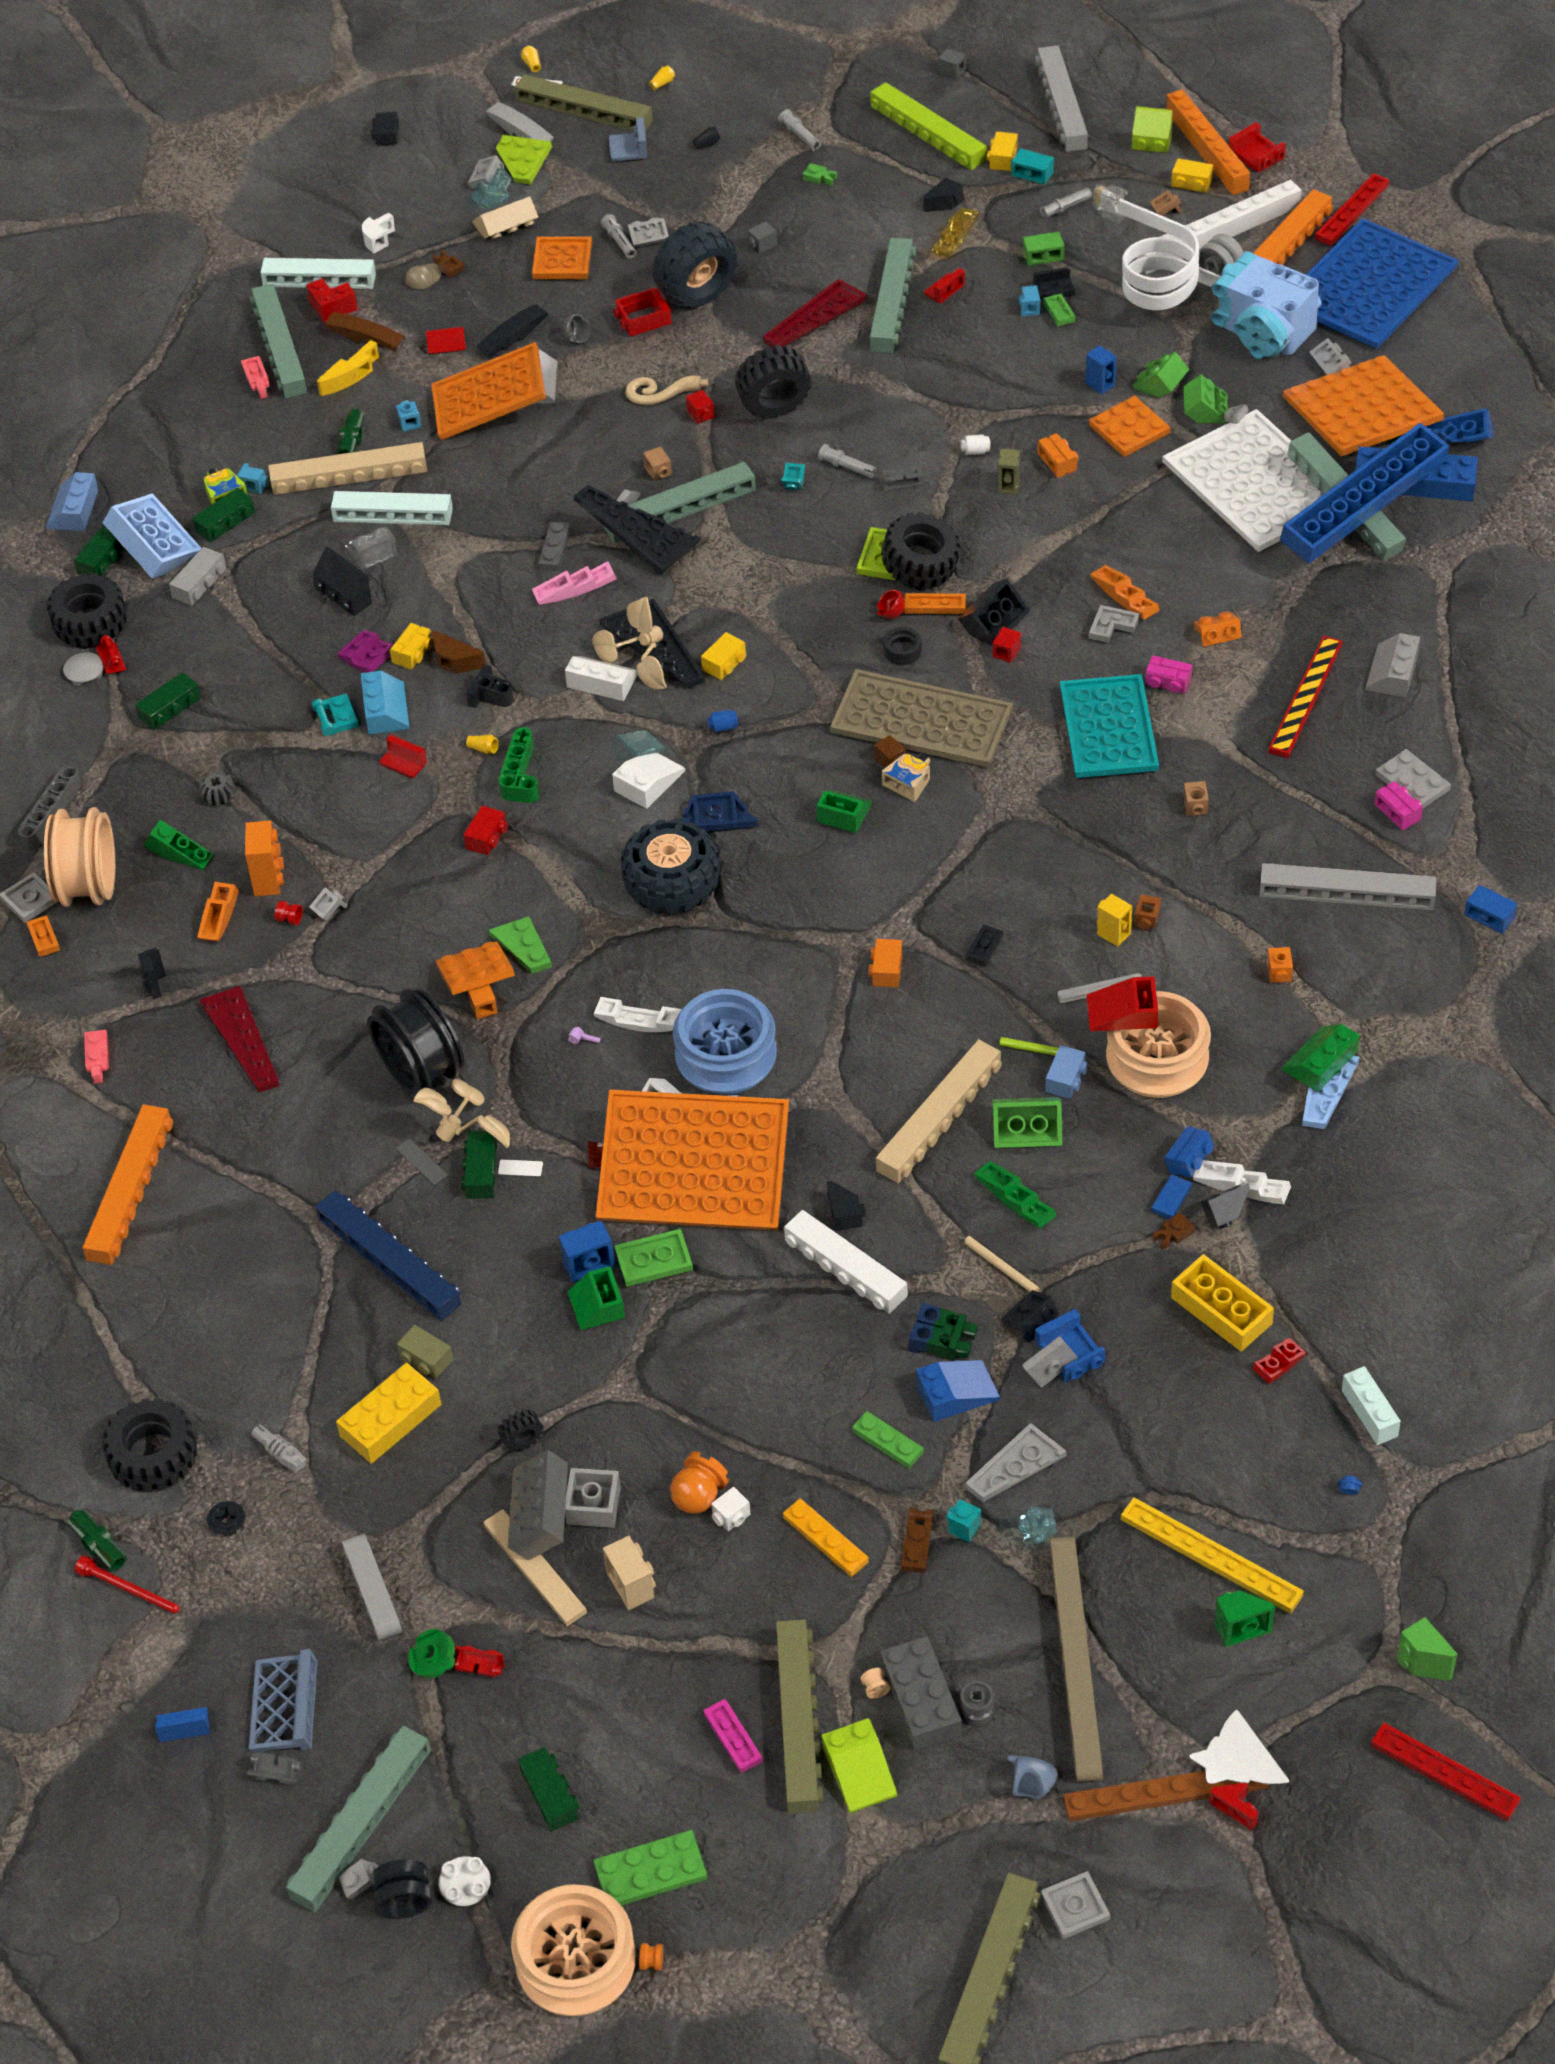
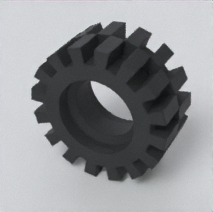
(520, 1430)

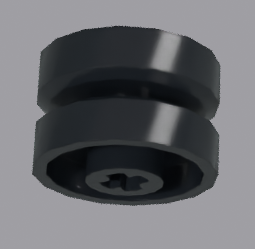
(401, 1889)

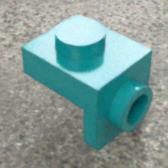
(793, 476)

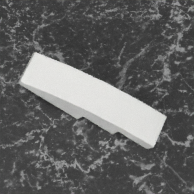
(1227, 1175)

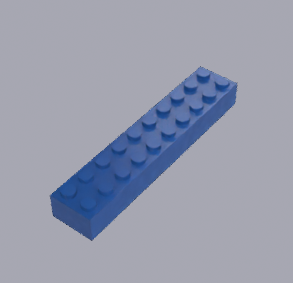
(1364, 493)

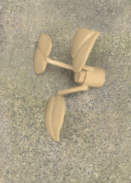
(640, 618)
(451, 1124)

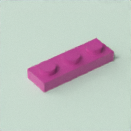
(733, 1736)

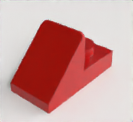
(1230, 1801)

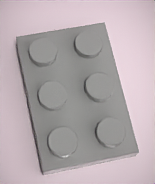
(1415, 776)

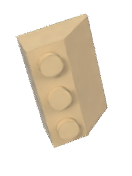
(506, 218)

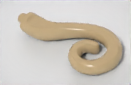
(685, 384)

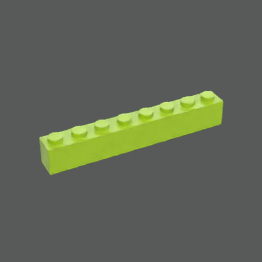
(928, 126)

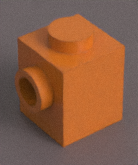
(1279, 964)

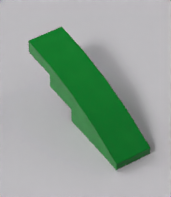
(1013, 1194)

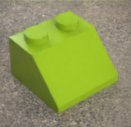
(1152, 129)

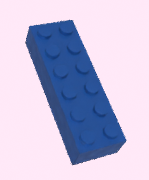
(1451, 480)

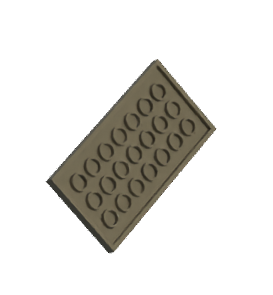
(922, 717)

